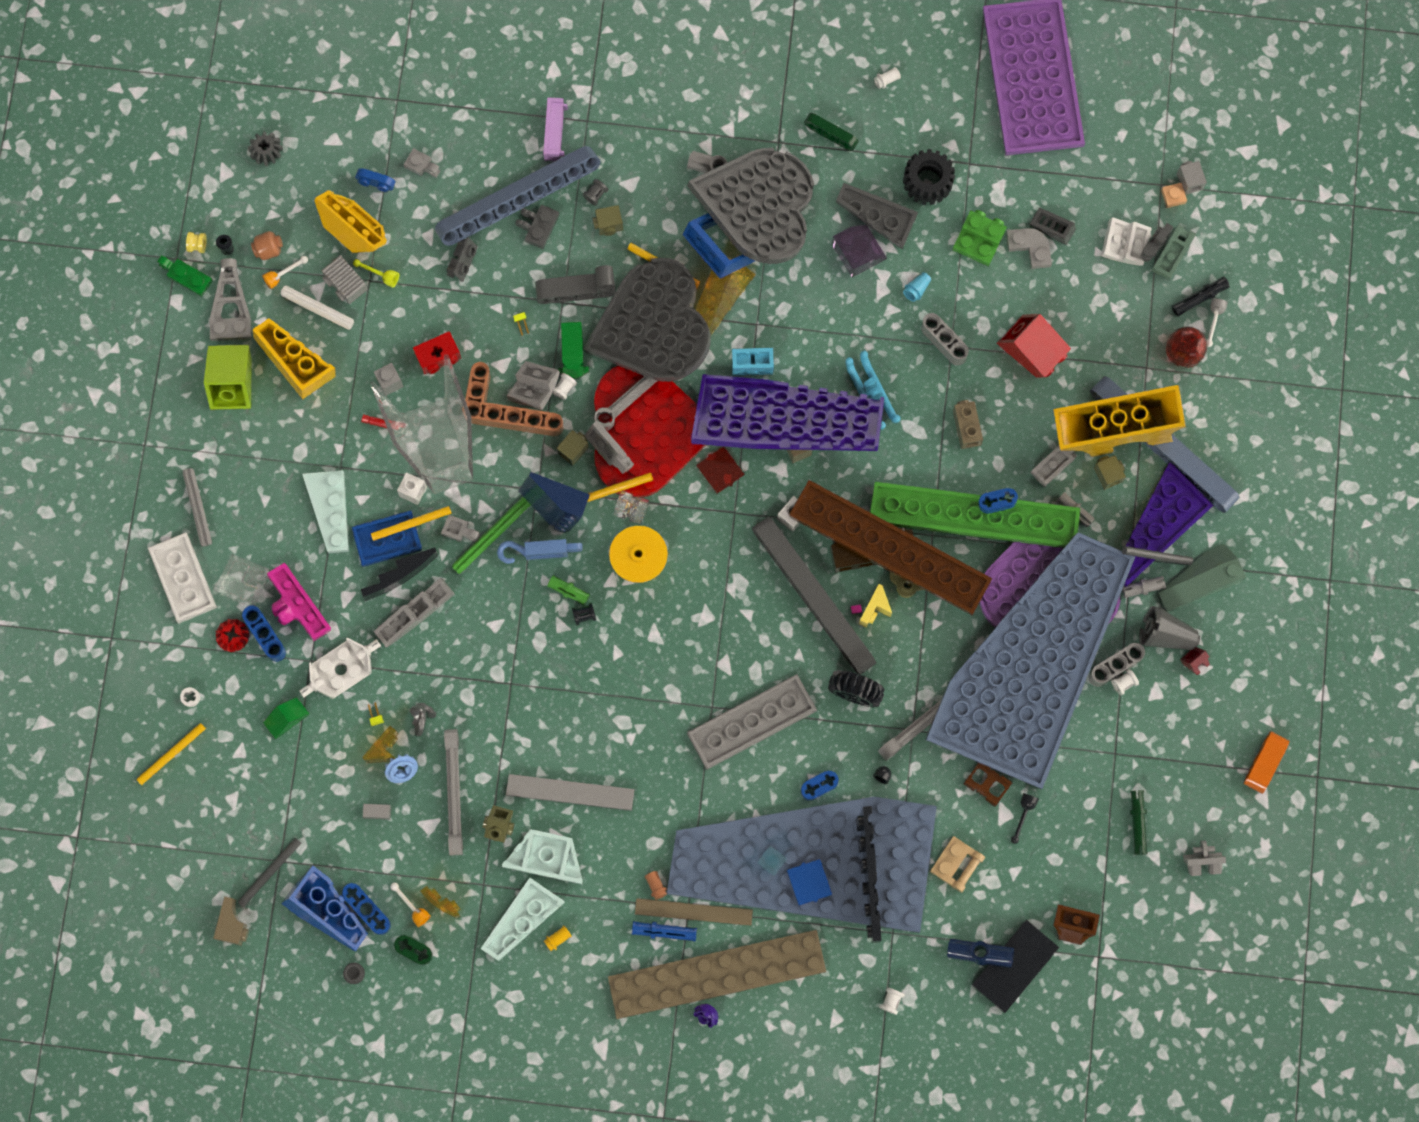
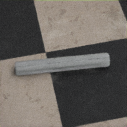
(197, 507)

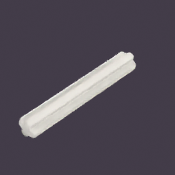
(317, 307)

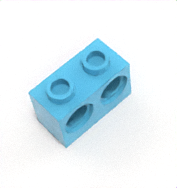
(752, 361)

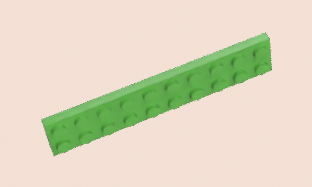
(961, 515)

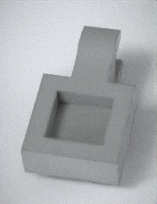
(420, 163)
(457, 529)

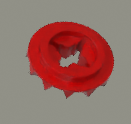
(236, 643)

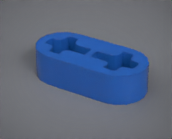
(997, 496)
(822, 789)

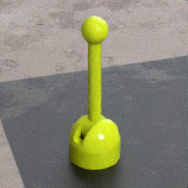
(389, 277)

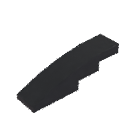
(407, 568)

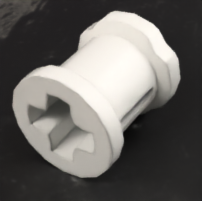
(564, 386)
(1125, 682)
(891, 1001)

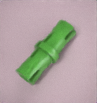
(568, 590)

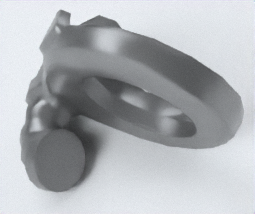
(419, 714)

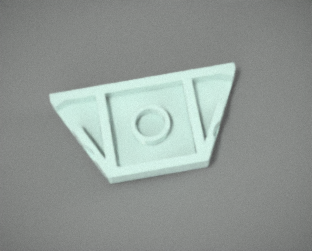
(546, 856)

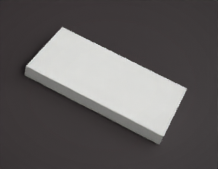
(182, 578)

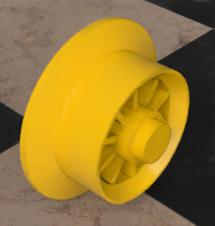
(638, 554)

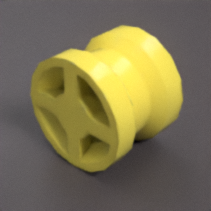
(196, 242)

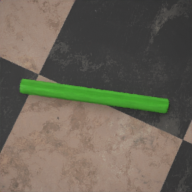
(491, 535)

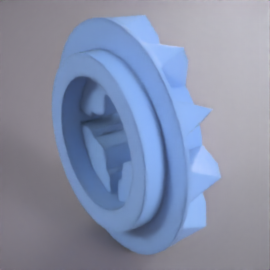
(399, 775)

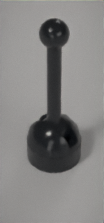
(1028, 803)

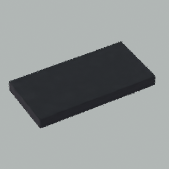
(1006, 984)

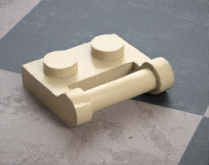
(951, 860)

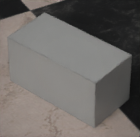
(377, 811)

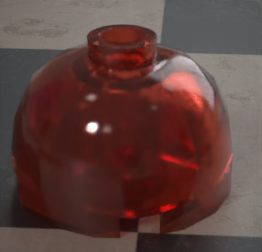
(1186, 347)

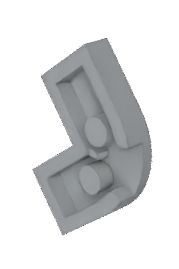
(1034, 242)

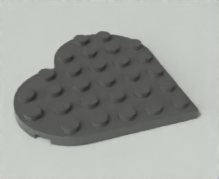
(759, 203)
(653, 323)

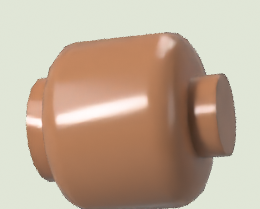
(266, 245)

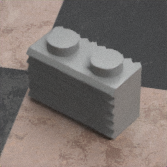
(344, 280)

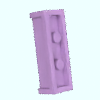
(554, 129)

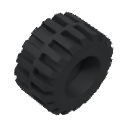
(932, 162)

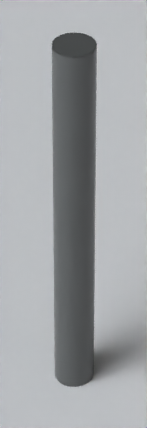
(1157, 555)
(269, 872)

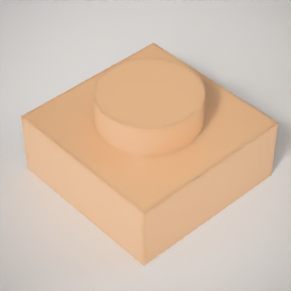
(1174, 195)

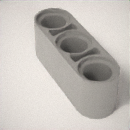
(947, 348)
(1123, 657)

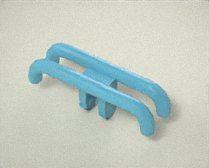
(872, 386)

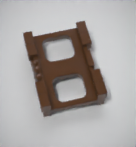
(983, 789)

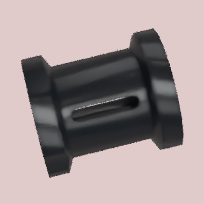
(587, 609)

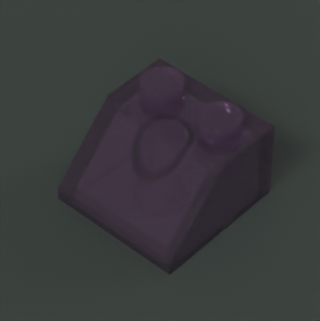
(858, 249)

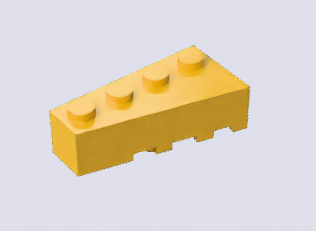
(297, 363)

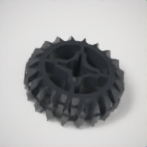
(856, 688)

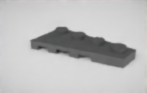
(880, 214)

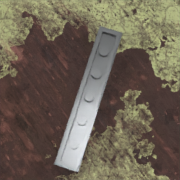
(570, 792)

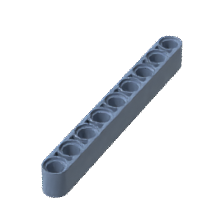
(517, 195)
(1192, 467)

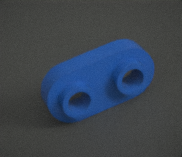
(382, 182)

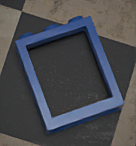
(708, 250)

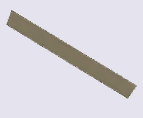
(693, 912)

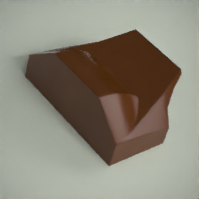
(1075, 924)

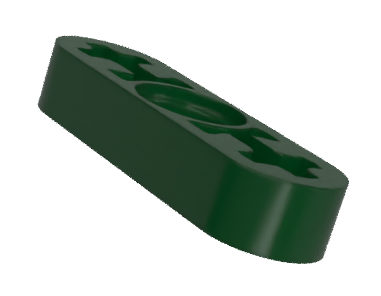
(831, 132)

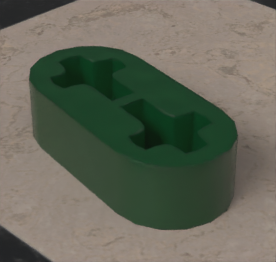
(410, 954)

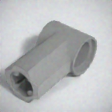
(703, 162)

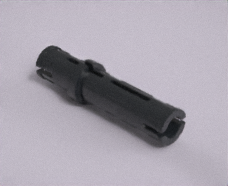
(1207, 292)

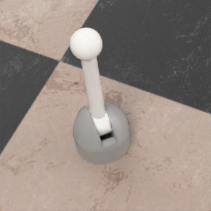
(1218, 307)

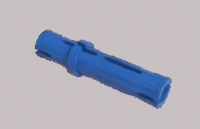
(664, 931)

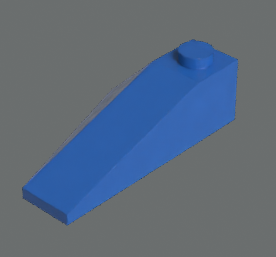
(321, 906)

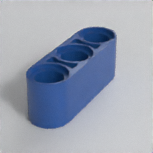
(268, 642)

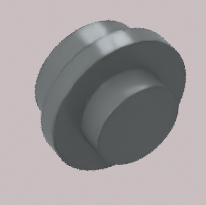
(354, 973)

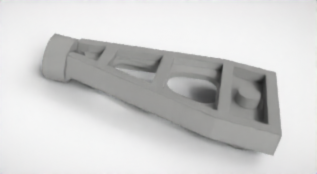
(229, 328)

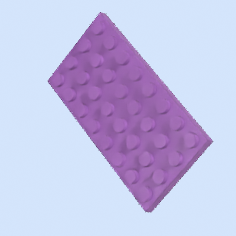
(1033, 76)

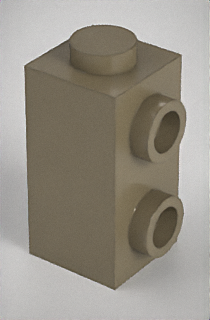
(967, 424)

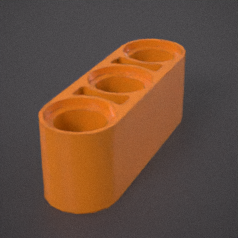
(1266, 762)

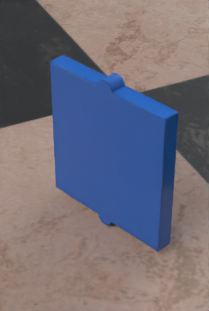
(809, 882)

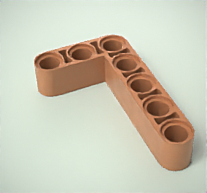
(502, 421)

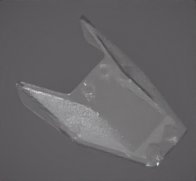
(435, 436)

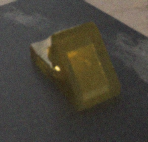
(378, 751)

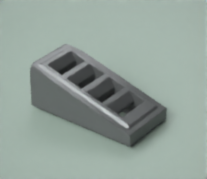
(1057, 235)

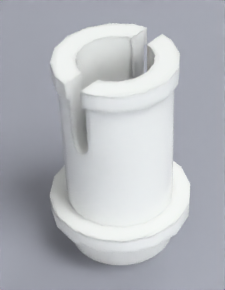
(886, 78)

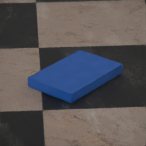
(388, 547)

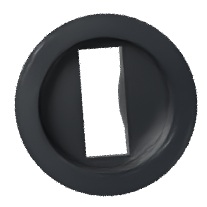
(882, 774)

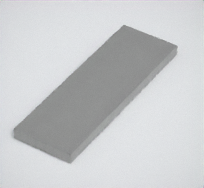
(751, 722)

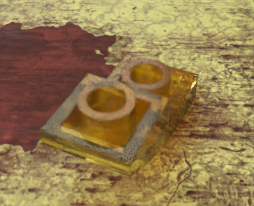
(446, 906)

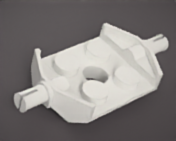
(323, 671)

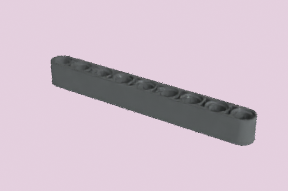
(813, 595)

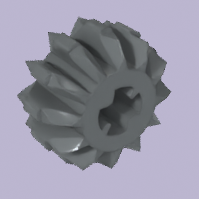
(257, 148)

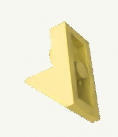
(878, 602)

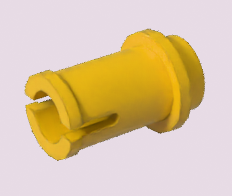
(557, 938)

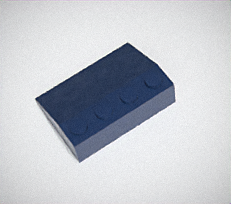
(554, 501)

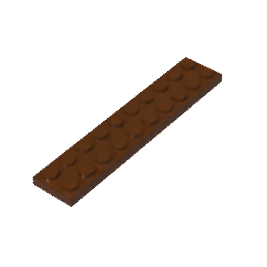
(890, 547)

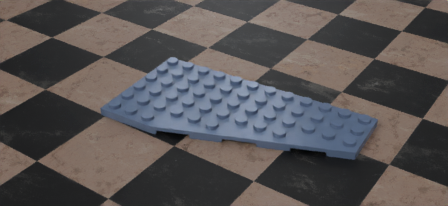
(1027, 675)
(722, 860)

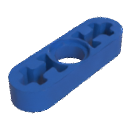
(351, 901)

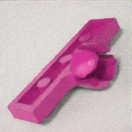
(296, 603)

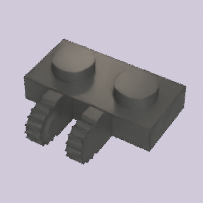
(541, 227)
(1156, 243)

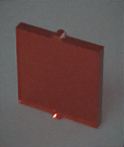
(720, 470)

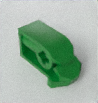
(572, 350)

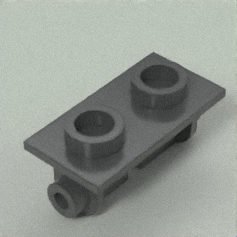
(465, 252)

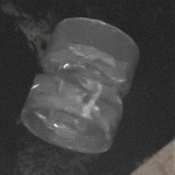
(631, 507)

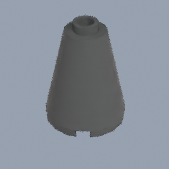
(1167, 631)

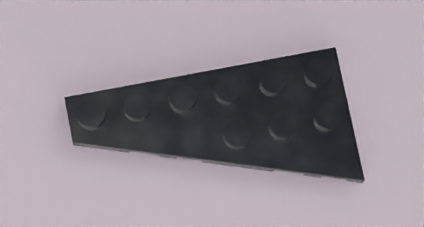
(868, 867)

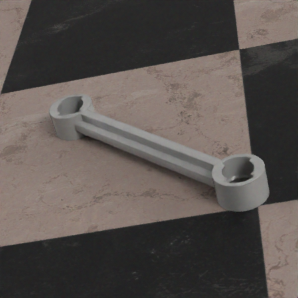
(624, 401)
(896, 743)
(455, 839)

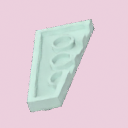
(329, 504)
(523, 916)

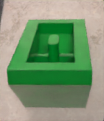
(285, 717)

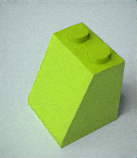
(228, 377)

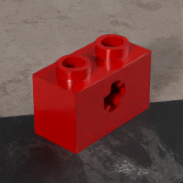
(426, 352)

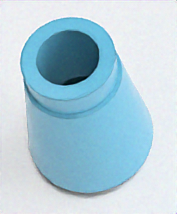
(915, 289)

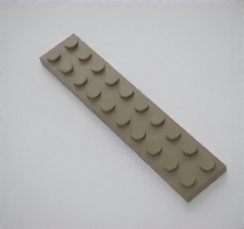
(716, 974)

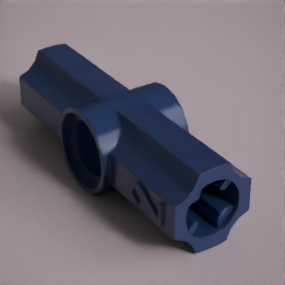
(994, 954)

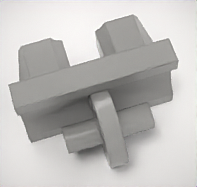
(1213, 860)

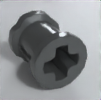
(595, 192)

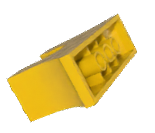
(1120, 420)

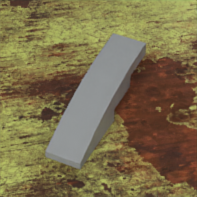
(414, 612)

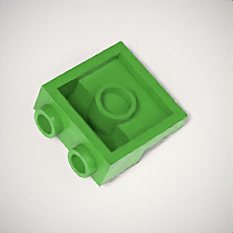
(980, 237)

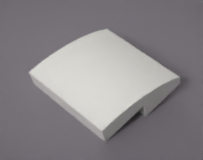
(1125, 241)

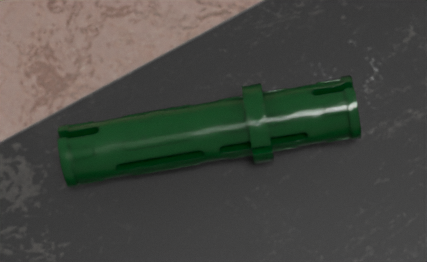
(1138, 816)

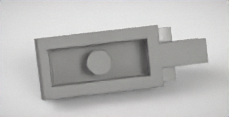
(608, 447)
(1053, 465)

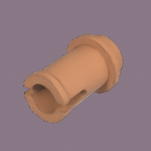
(655, 885)

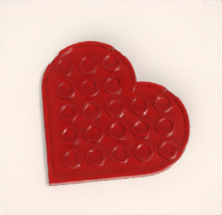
(650, 431)

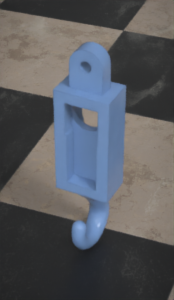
(539, 549)

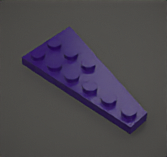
(1167, 516)

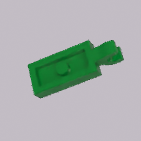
(186, 275)

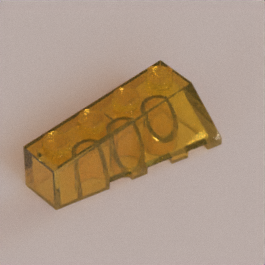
(721, 295)

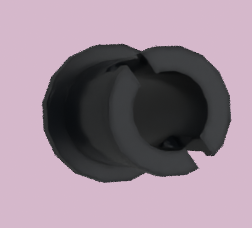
(224, 243)

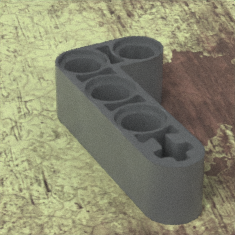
(577, 287)

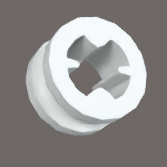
(191, 703)

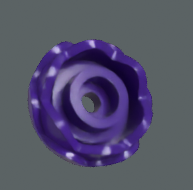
(706, 1014)

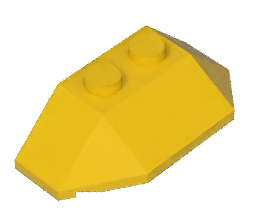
(349, 223)

